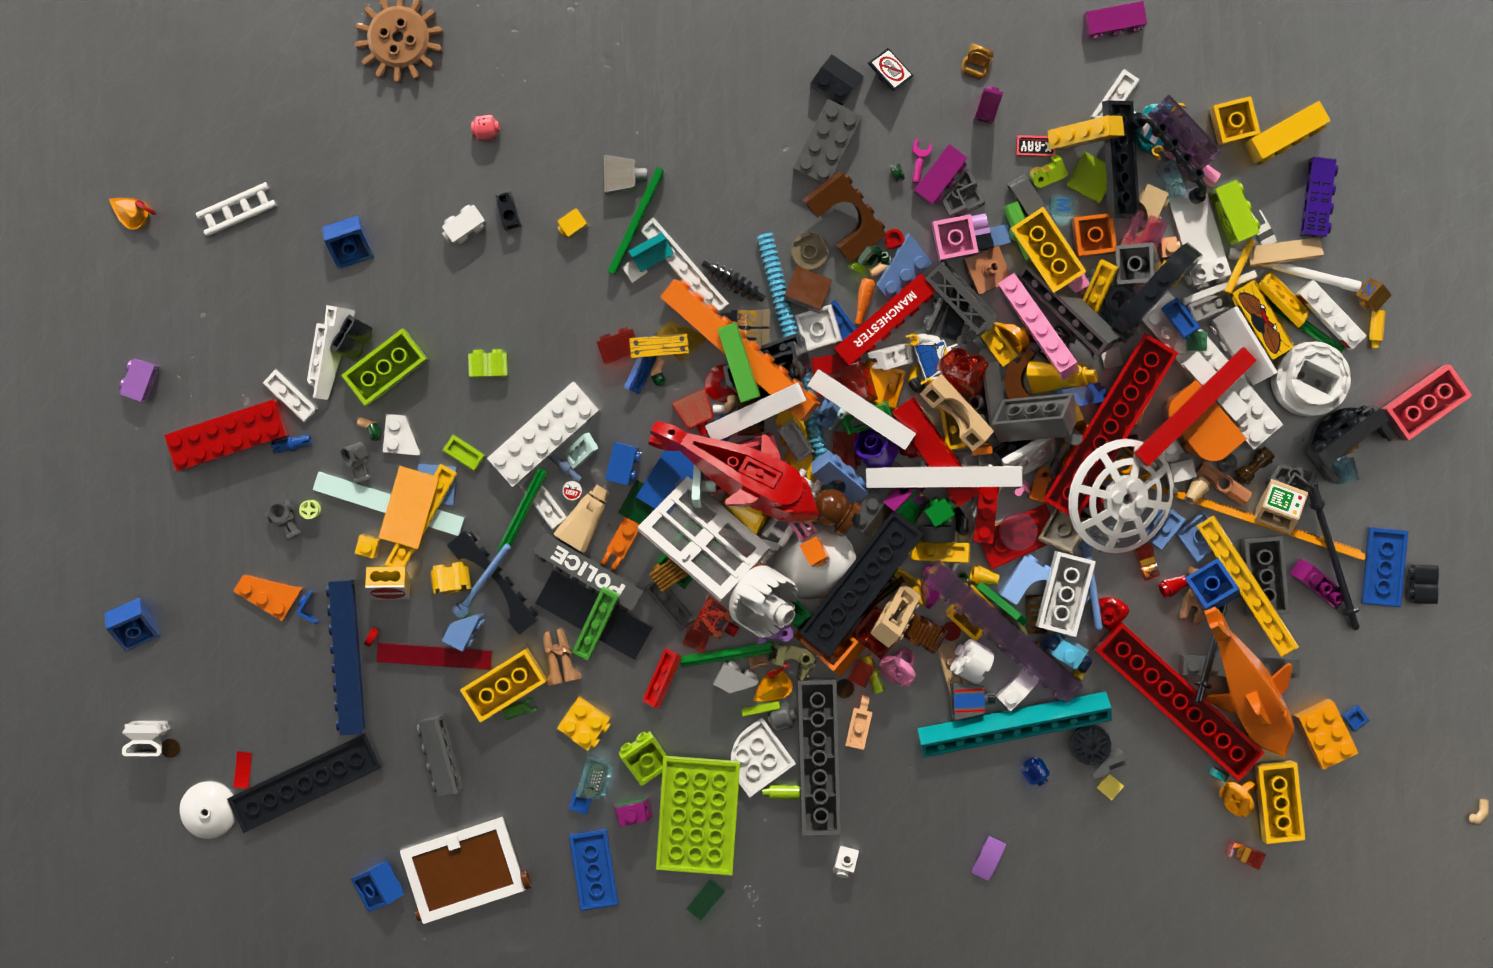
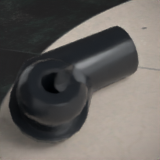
(961, 521)

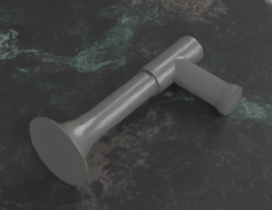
(1074, 439)

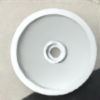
(213, 798)

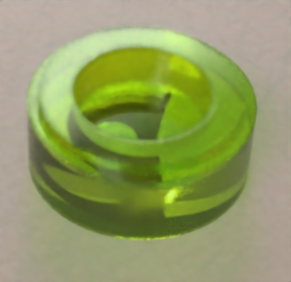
(858, 268)

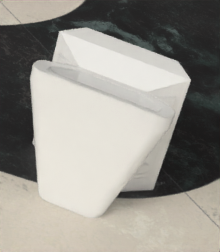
(144, 737)

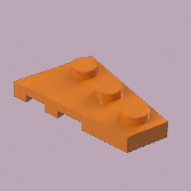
(268, 595)

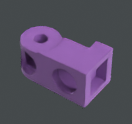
(784, 634)

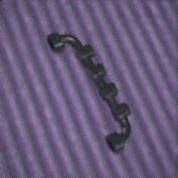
(1171, 145)

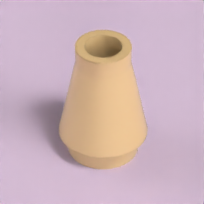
(1197, 489)

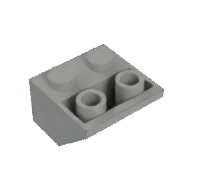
(733, 679)

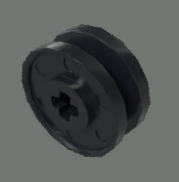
(1098, 752)

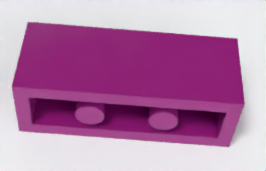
(1115, 20)
(941, 175)

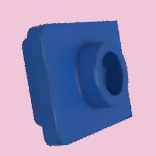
(303, 603)

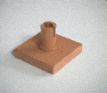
(986, 269)

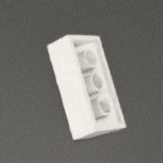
(1236, 333)

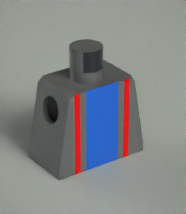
(969, 700)

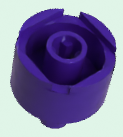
(875, 449)

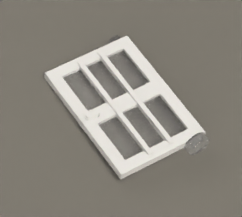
(704, 540)

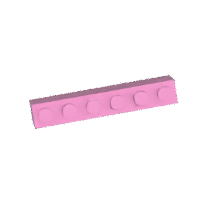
(1038, 326)

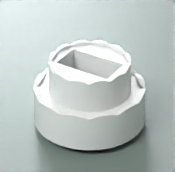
(1316, 362)

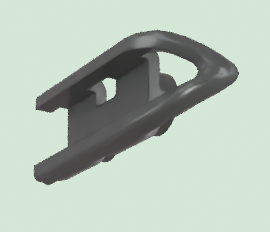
(933, 321)

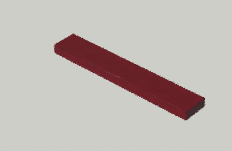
(434, 656)

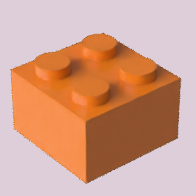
(1093, 235)

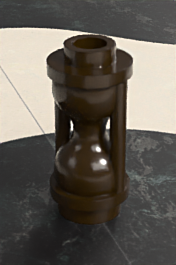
(1261, 459)

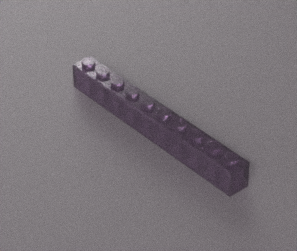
(1003, 631)

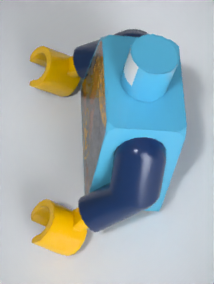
(1068, 652)

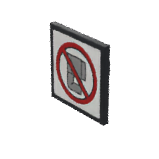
(890, 70)

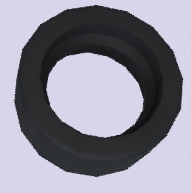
(938, 534)

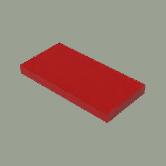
(998, 554)

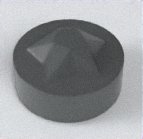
(1228, 463)

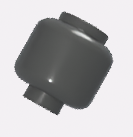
(782, 718)

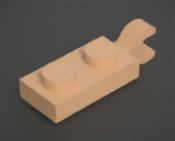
(859, 725)

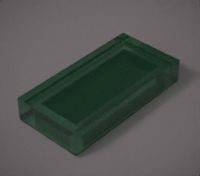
(705, 899)

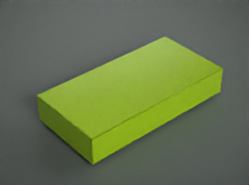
(463, 452)
(760, 708)

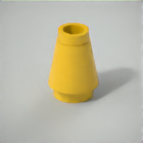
(980, 574)

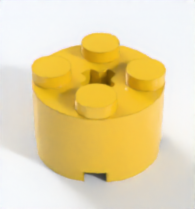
(450, 579)

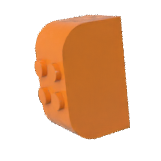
(1211, 435)

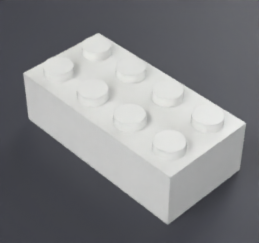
(1065, 593)

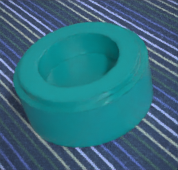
(1219, 774)

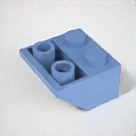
(461, 632)

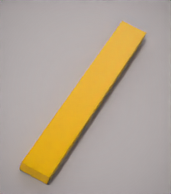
(1249, 587)

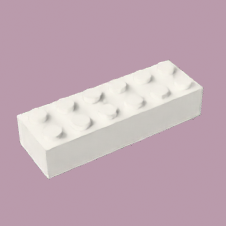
(543, 434)

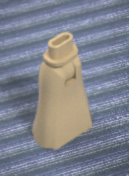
(582, 521)

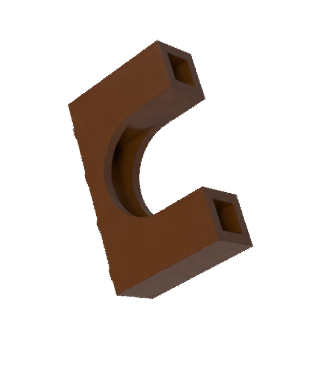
(867, 230)

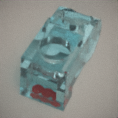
(1171, 178)

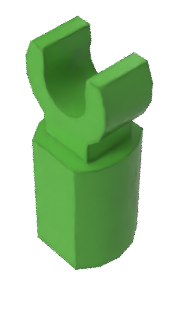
(518, 709)

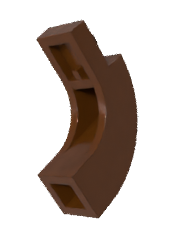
(1015, 373)

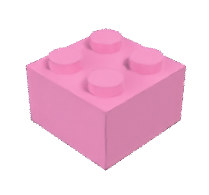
(954, 238)

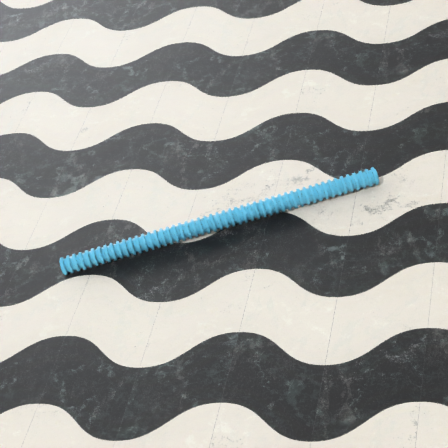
(788, 328)

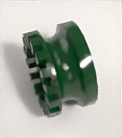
(896, 172)

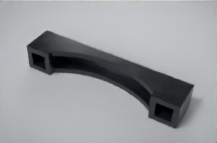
(521, 614)

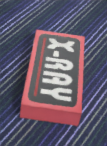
(1033, 146)

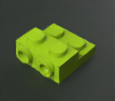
(643, 757)

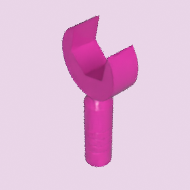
(919, 162)

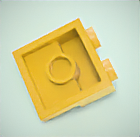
(584, 724)

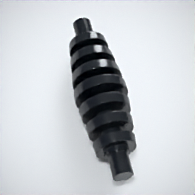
(733, 281)

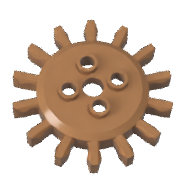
(407, 53)

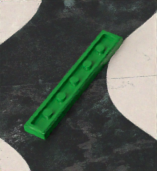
(636, 221)

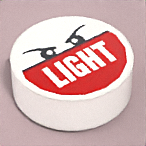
(572, 490)

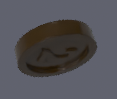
(845, 688)
(170, 748)

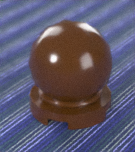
(836, 510)

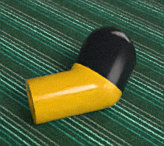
(913, 379)

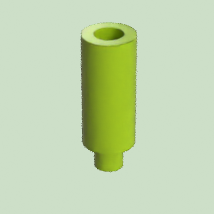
(782, 792)

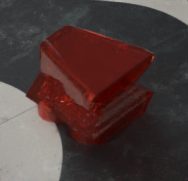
(963, 370)
(863, 631)

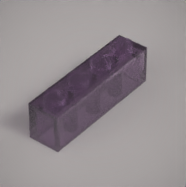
(1187, 131)

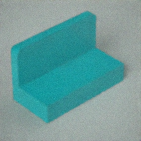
(651, 252)

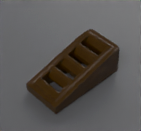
(1030, 630)

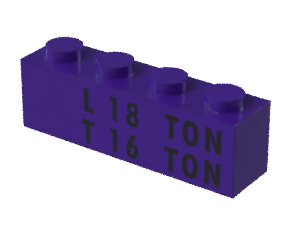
(1318, 197)

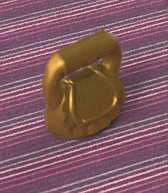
(979, 56)

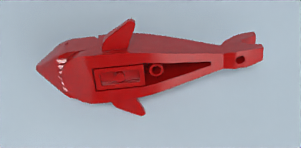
(745, 473)

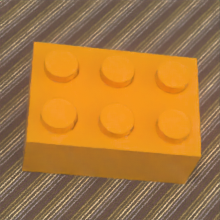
(1325, 734)

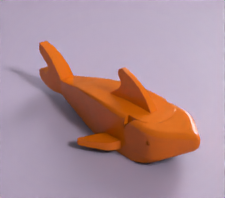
(1253, 690)

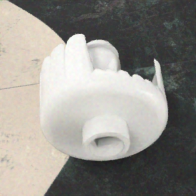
(757, 602)

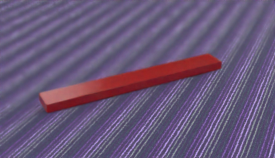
(1195, 406)

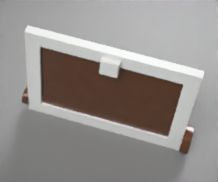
(463, 870)

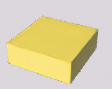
(1110, 786)

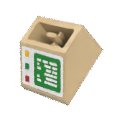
(1280, 506)

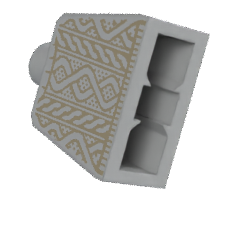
(621, 174)

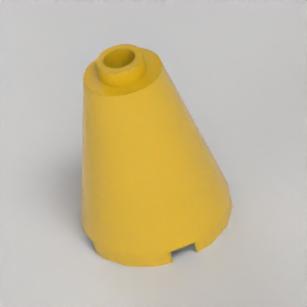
(750, 517)

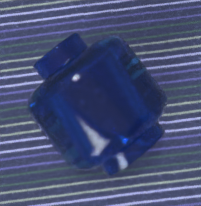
(1035, 771)

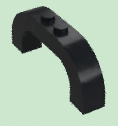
(1131, 316)

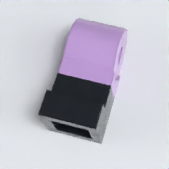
(982, 232)

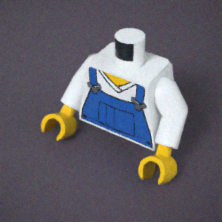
(928, 352)

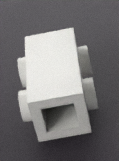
(459, 227)
(1208, 272)

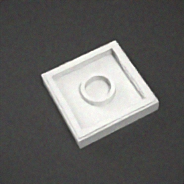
(819, 328)

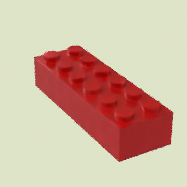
(227, 435)

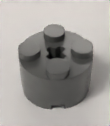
(1080, 351)

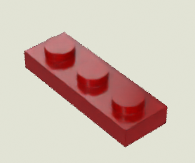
(986, 515)
(662, 678)

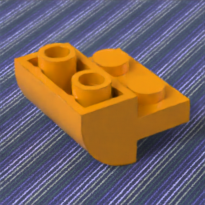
(887, 383)

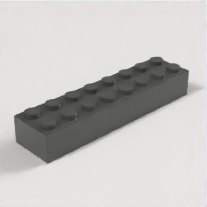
(819, 757)

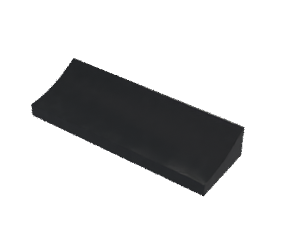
(1121, 164)
(574, 603)

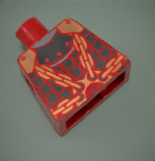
(714, 620)

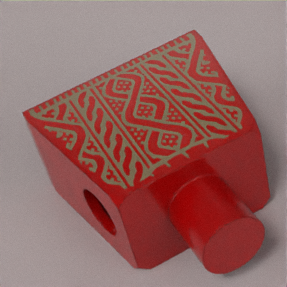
(695, 410)

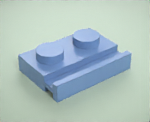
(1168, 530)

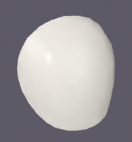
(809, 580)

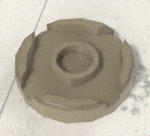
(809, 251)

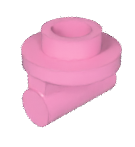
(1018, 491)

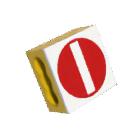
(388, 583)

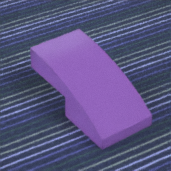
(988, 858)

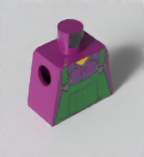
(907, 502)
(633, 811)

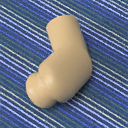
(1482, 814)

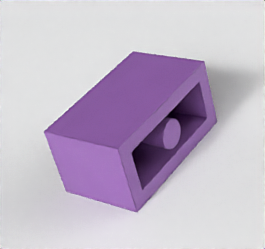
(138, 380)

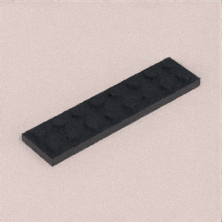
(861, 583)
(304, 782)

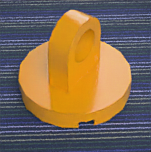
(1238, 798)

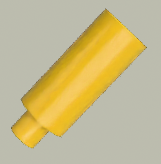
(1377, 327)

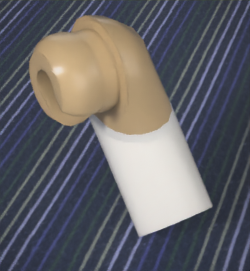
(728, 407)

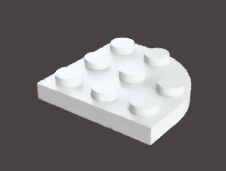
(760, 756)

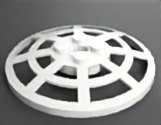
(1114, 496)

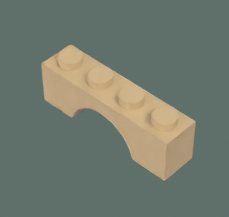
(1151, 202)
(972, 427)

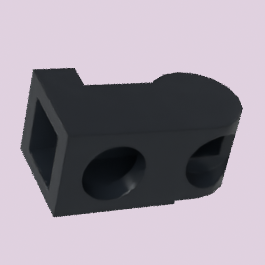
(508, 211)

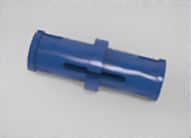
(291, 443)

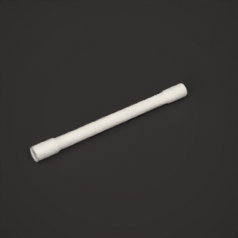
(1344, 283)

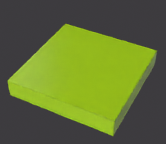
(1089, 177)

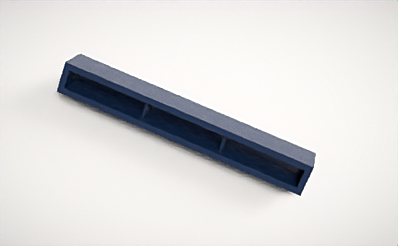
(346, 657)

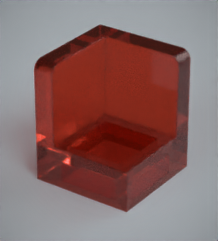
(696, 640)
(860, 673)

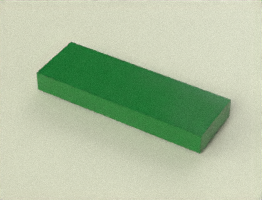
(1002, 603)

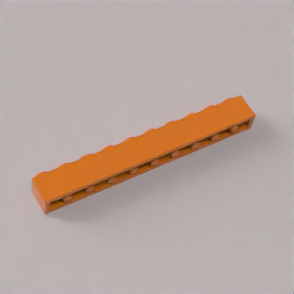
(707, 321)

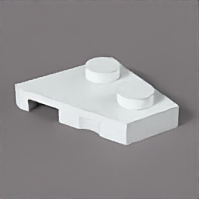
(398, 436)

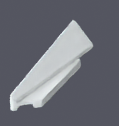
(325, 360)

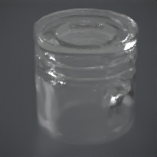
(1100, 536)

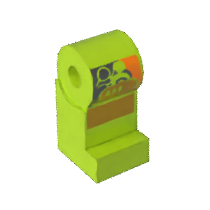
(1049, 173)

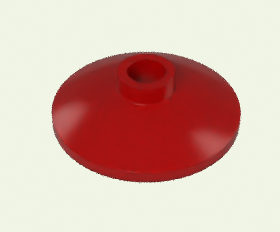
(713, 386)

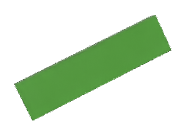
(738, 362)
(595, 623)

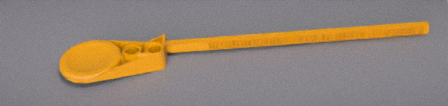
(1356, 553)

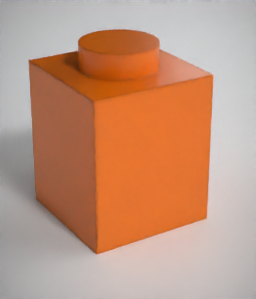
(815, 552)

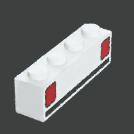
(1330, 315)

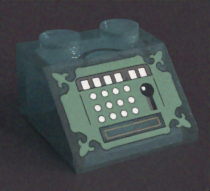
(593, 778)

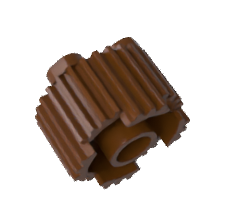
(925, 633)

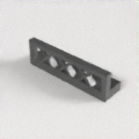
(966, 292)

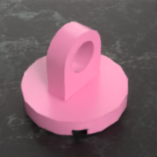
(898, 670)

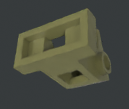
(783, 652)

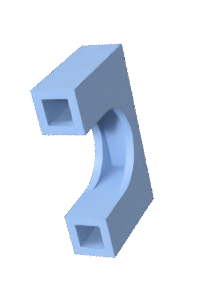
(1023, 575)

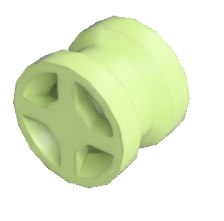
(307, 511)

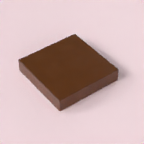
(807, 289)

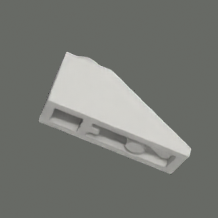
(1017, 689)

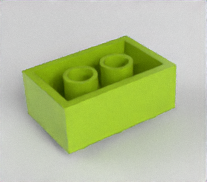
(1234, 212)

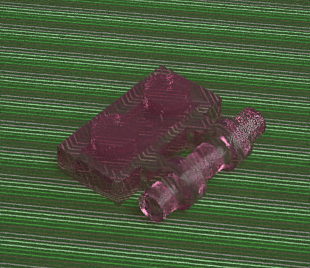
(1152, 231)

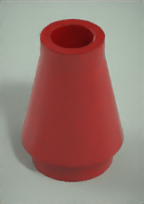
(1172, 586)

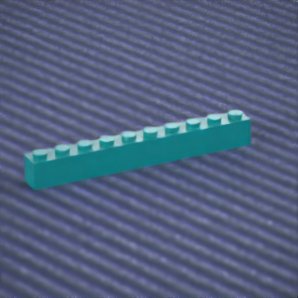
(1014, 724)

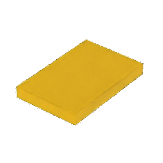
(1284, 298)

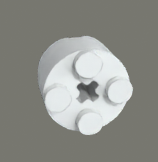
(972, 661)

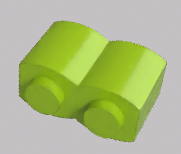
(488, 364)

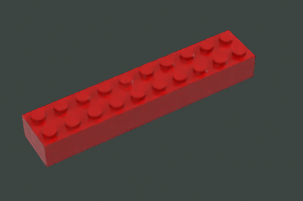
(1114, 417)
(1177, 701)

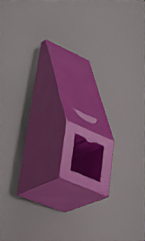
(988, 105)
(1317, 583)

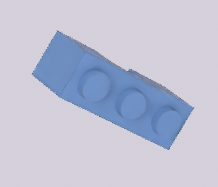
(830, 468)

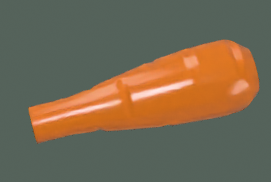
(865, 294)

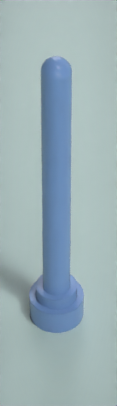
(1086, 549)
(461, 608)

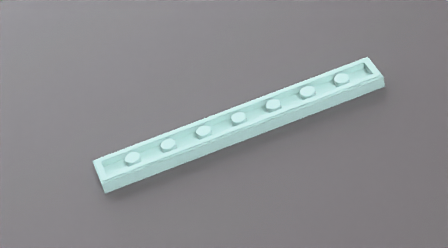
(379, 500)

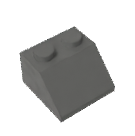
(1136, 263)

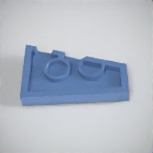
(905, 267)

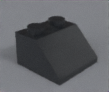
(836, 80)

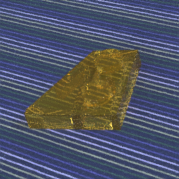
(694, 339)

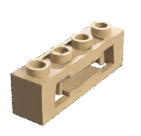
(892, 631)

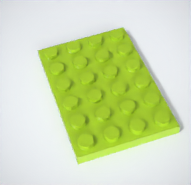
(698, 815)

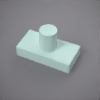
(581, 450)
(700, 486)

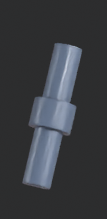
(565, 467)

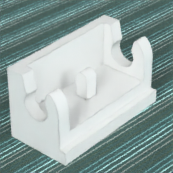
(891, 356)

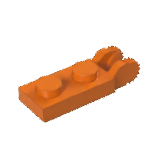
(621, 542)

